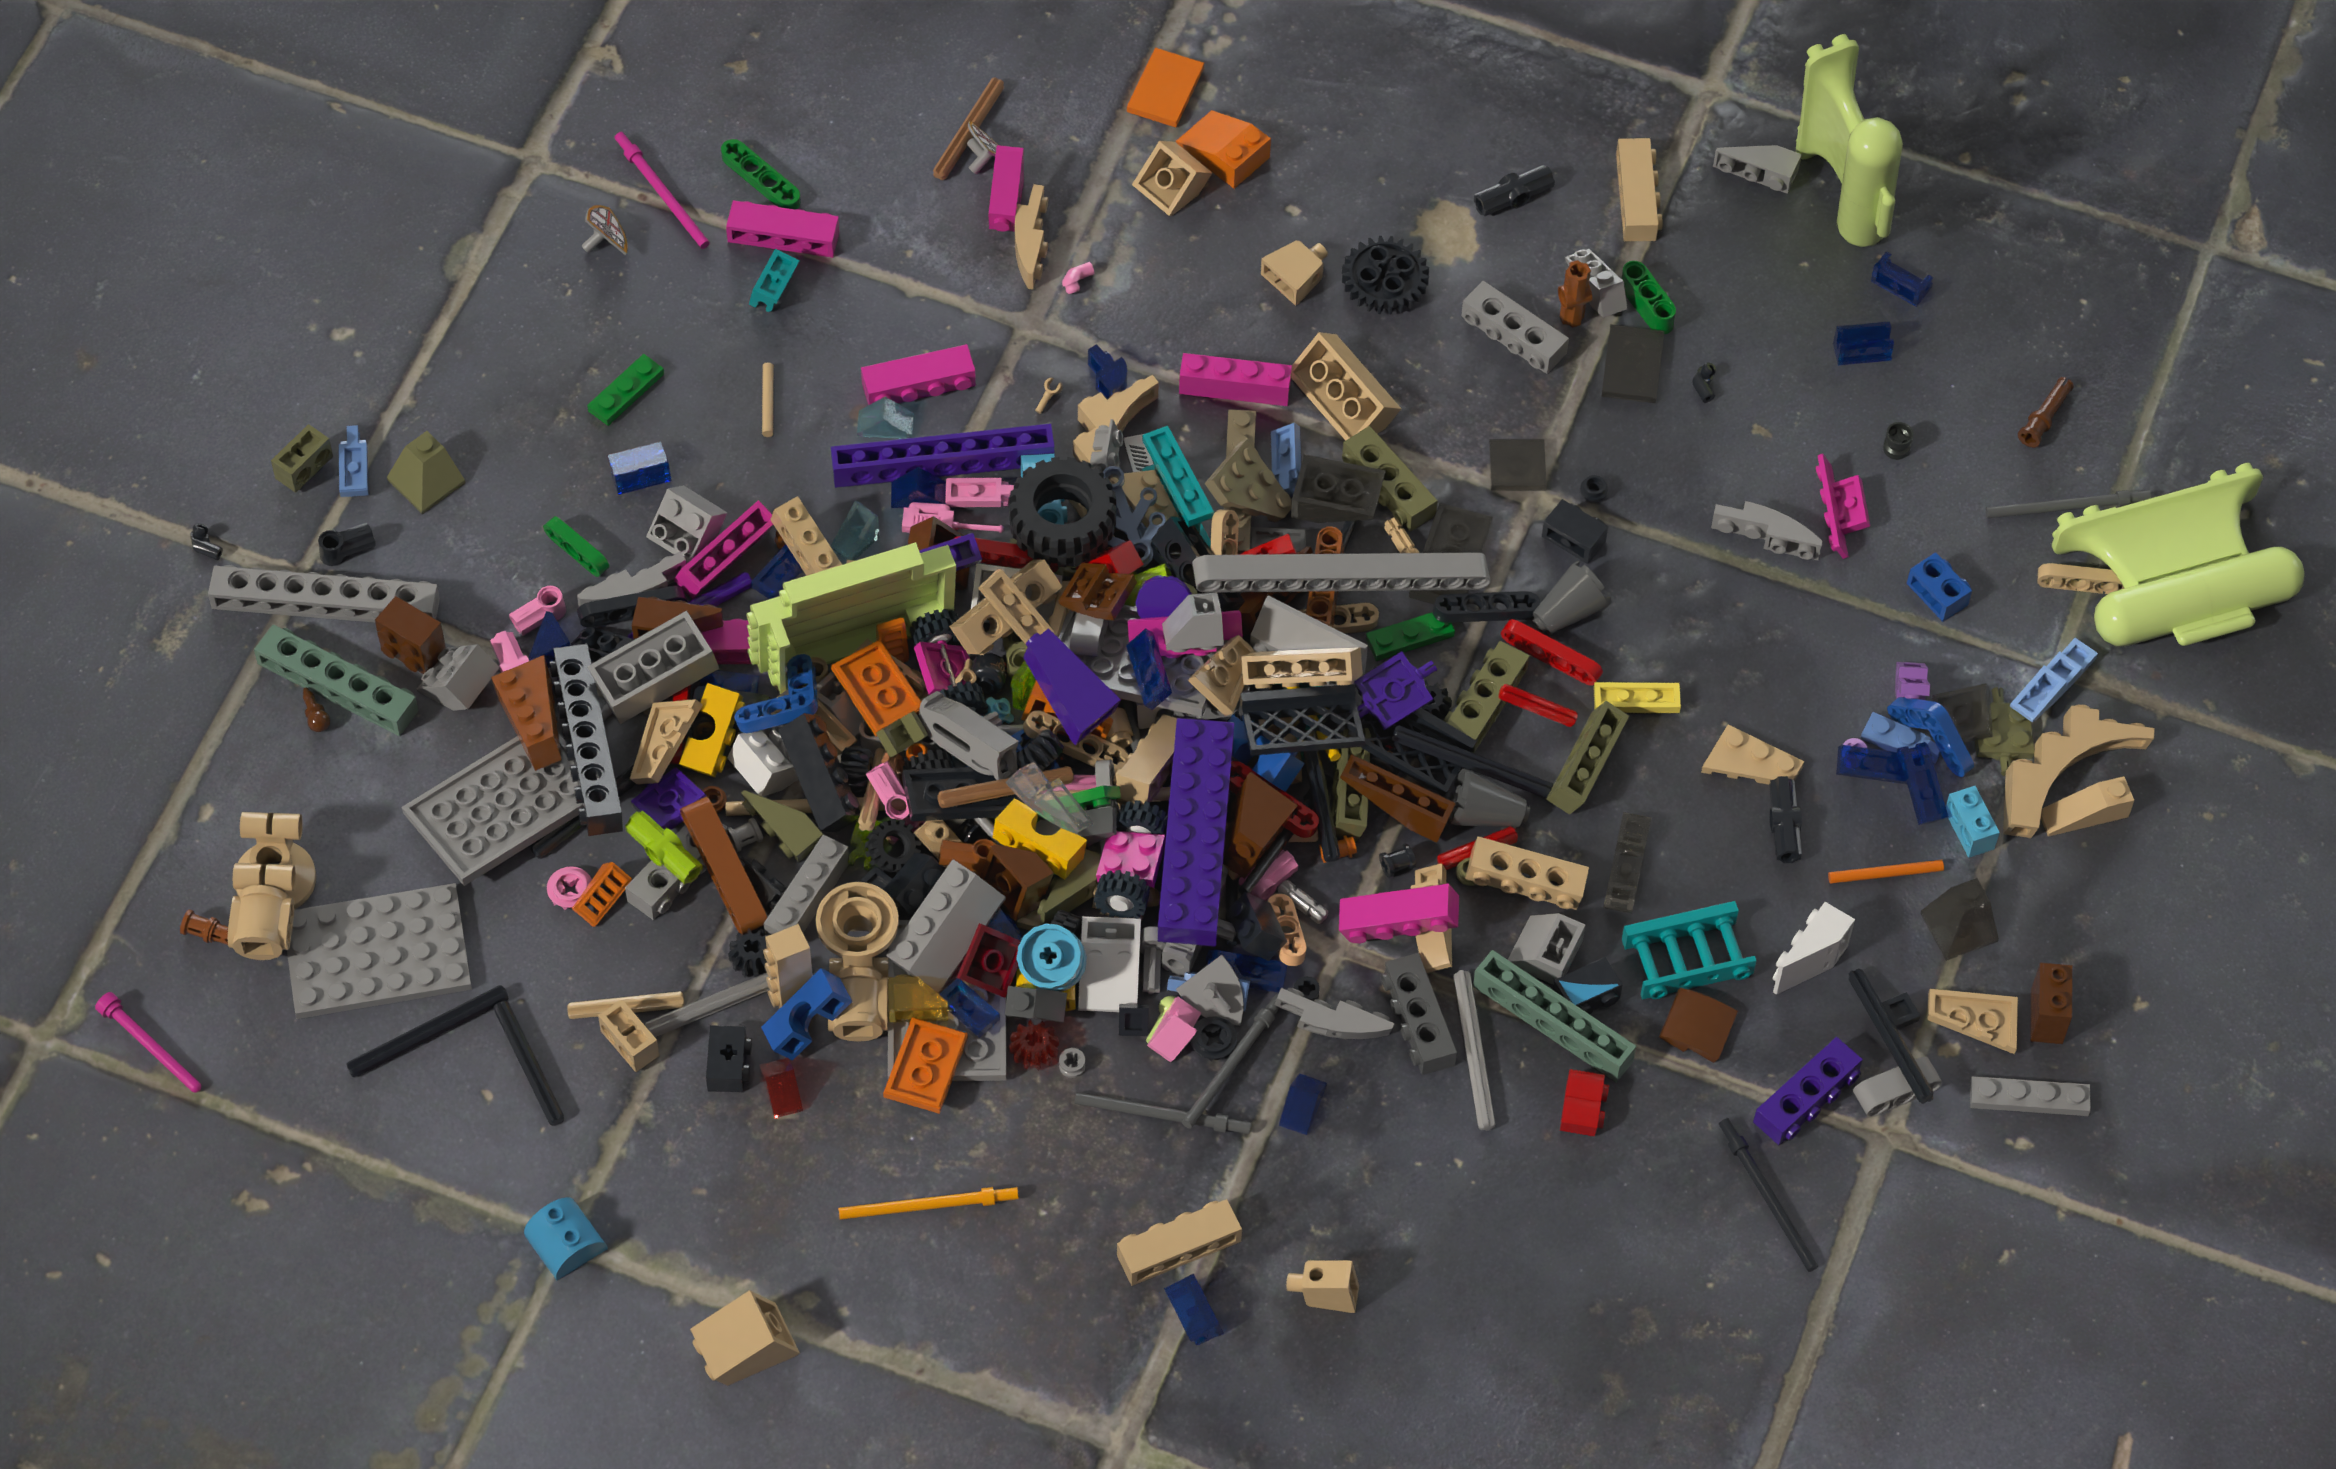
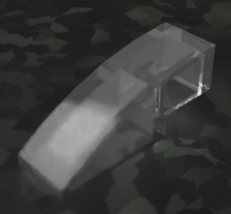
(1049, 799)

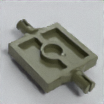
(2011, 734)

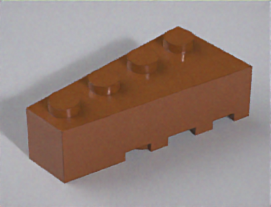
(529, 705)

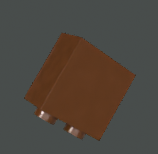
(2051, 1003)

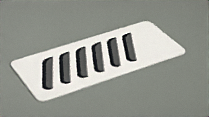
(1137, 453)

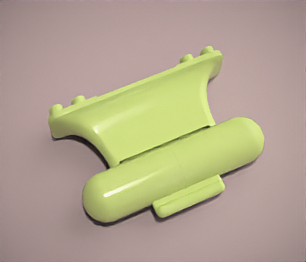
(1858, 149)
(2182, 562)

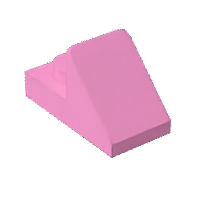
(1174, 1029)

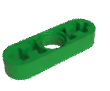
(576, 546)

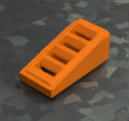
(894, 638)
(615, 874)

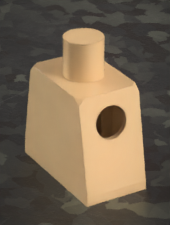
(1294, 269)
(1327, 1285)

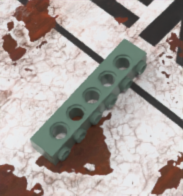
(392, 716)
(1554, 1016)

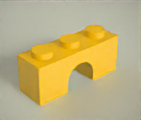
(707, 755)
(1017, 829)

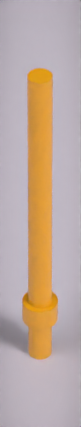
(986, 1196)

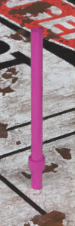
(634, 156)

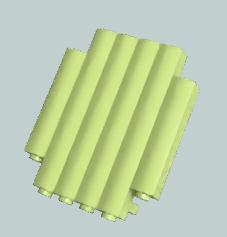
(841, 606)

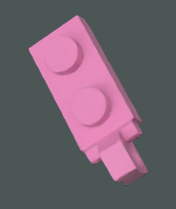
(977, 492)

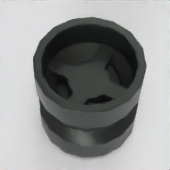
(1898, 440)

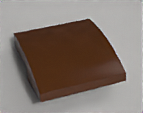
(1097, 591)
(1698, 1024)

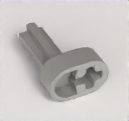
(1152, 959)

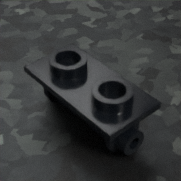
(770, 890)

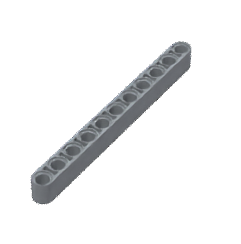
(1341, 572)

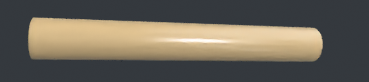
(767, 400)

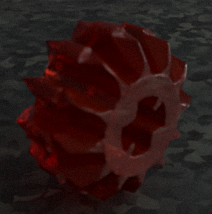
(1025, 1050)

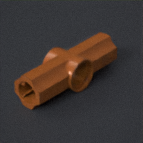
(1575, 293)
(969, 855)

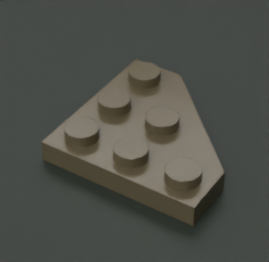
(1249, 485)

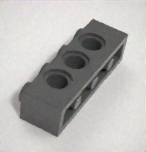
(1410, 973)

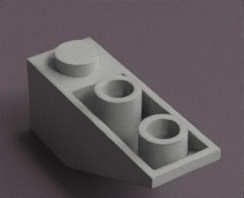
(1760, 164)
(1606, 286)

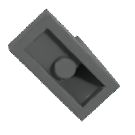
(1036, 1004)

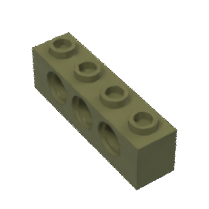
(1420, 504)
(1502, 660)
(1587, 757)
(1347, 804)

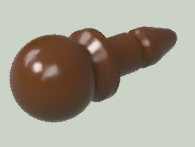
(317, 719)

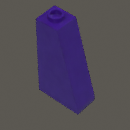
(1069, 686)

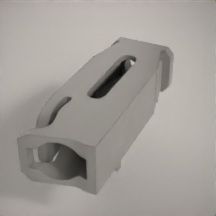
(969, 736)
(1181, 957)

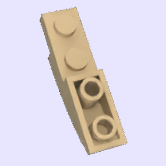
(1030, 236)
(1433, 947)

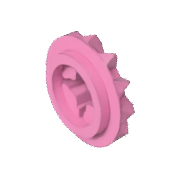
(568, 876)

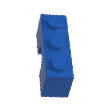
(1275, 768)
(789, 1026)

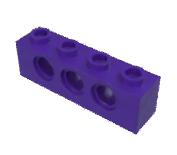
(1833, 1058)

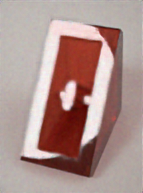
(781, 1087)

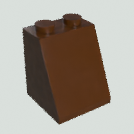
(1254, 824)

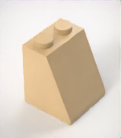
(743, 1339)

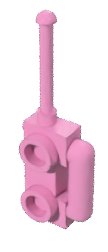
(920, 511)

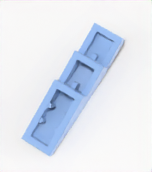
(2053, 680)

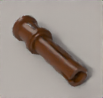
(2041, 419)

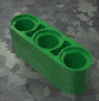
(1652, 308)

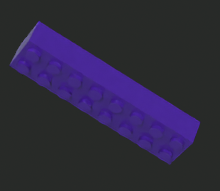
(1196, 832)

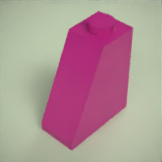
(1006, 187)

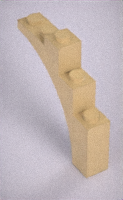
(1120, 407)
(2082, 736)

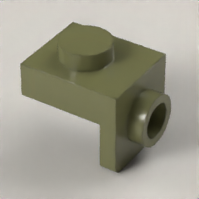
(902, 734)

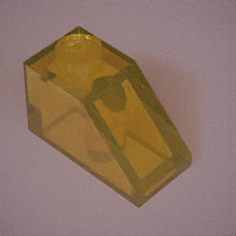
(915, 999)

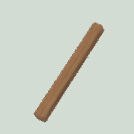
(963, 135)
(993, 789)

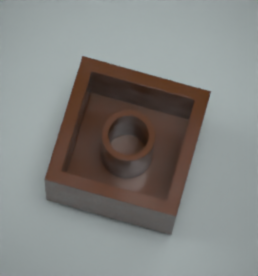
(410, 635)

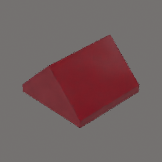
(990, 961)

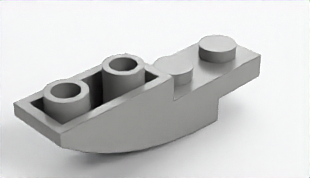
(1778, 530)
(646, 579)
(1346, 1022)

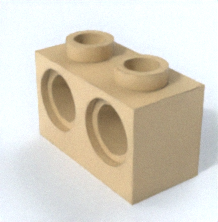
(628, 1035)

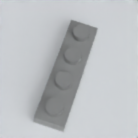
(2030, 1096)

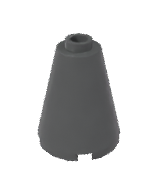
(1570, 600)
(1485, 803)

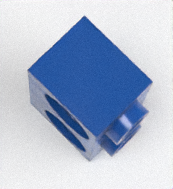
(1934, 590)

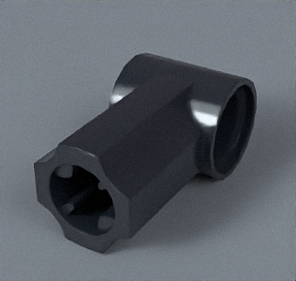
(344, 543)

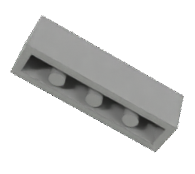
(809, 886)

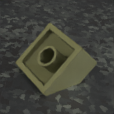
(425, 473)

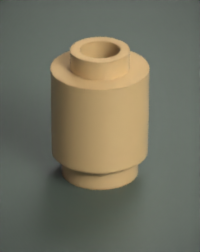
(1120, 731)

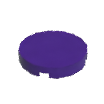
(1160, 596)

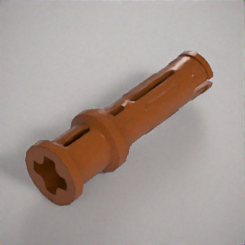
(206, 928)

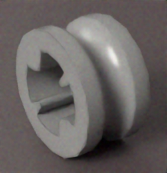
(1072, 1072)

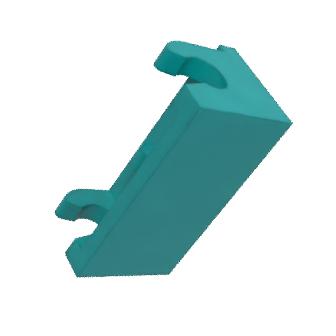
(773, 279)

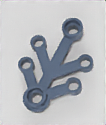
(1130, 522)

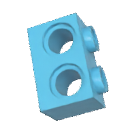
(1972, 821)

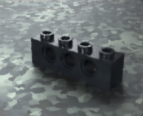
(1179, 548)

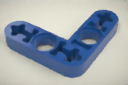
(799, 700)
(1937, 720)

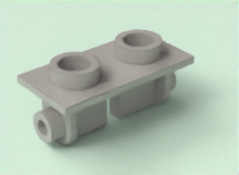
(1108, 440)

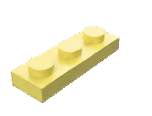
(1639, 696)

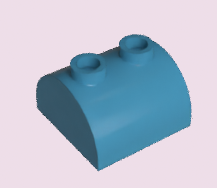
(563, 1237)

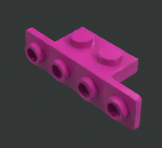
(1844, 503)
(1231, 627)

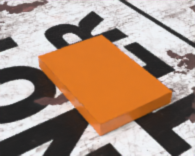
(1165, 87)
(876, 686)
(925, 1065)

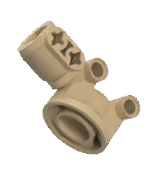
(269, 892)
(865, 977)

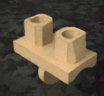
(932, 833)

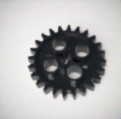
(1363, 266)

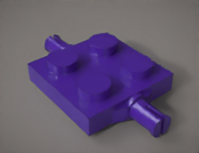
(1394, 690)
(664, 799)

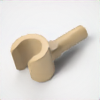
(1048, 394)
(967, 674)

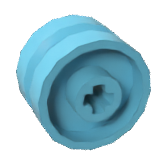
(1039, 945)

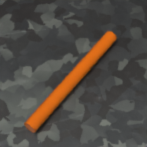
(1886, 871)

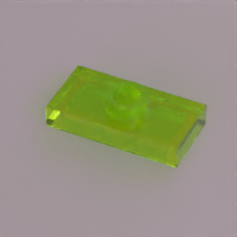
(1021, 686)

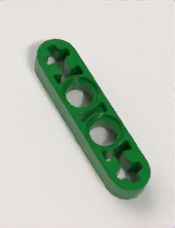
(763, 173)

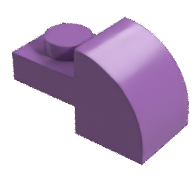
(1911, 680)

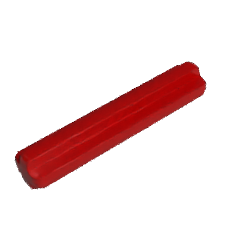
(1538, 705)
(1455, 856)

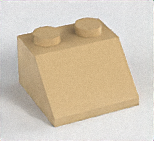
(1171, 177)

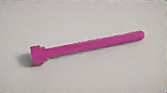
(110, 1006)

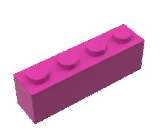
(783, 228)
(919, 375)
(1235, 379)
(725, 550)
(729, 642)
(1399, 913)

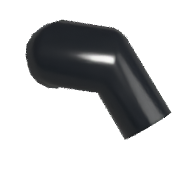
(1702, 381)
(202, 544)

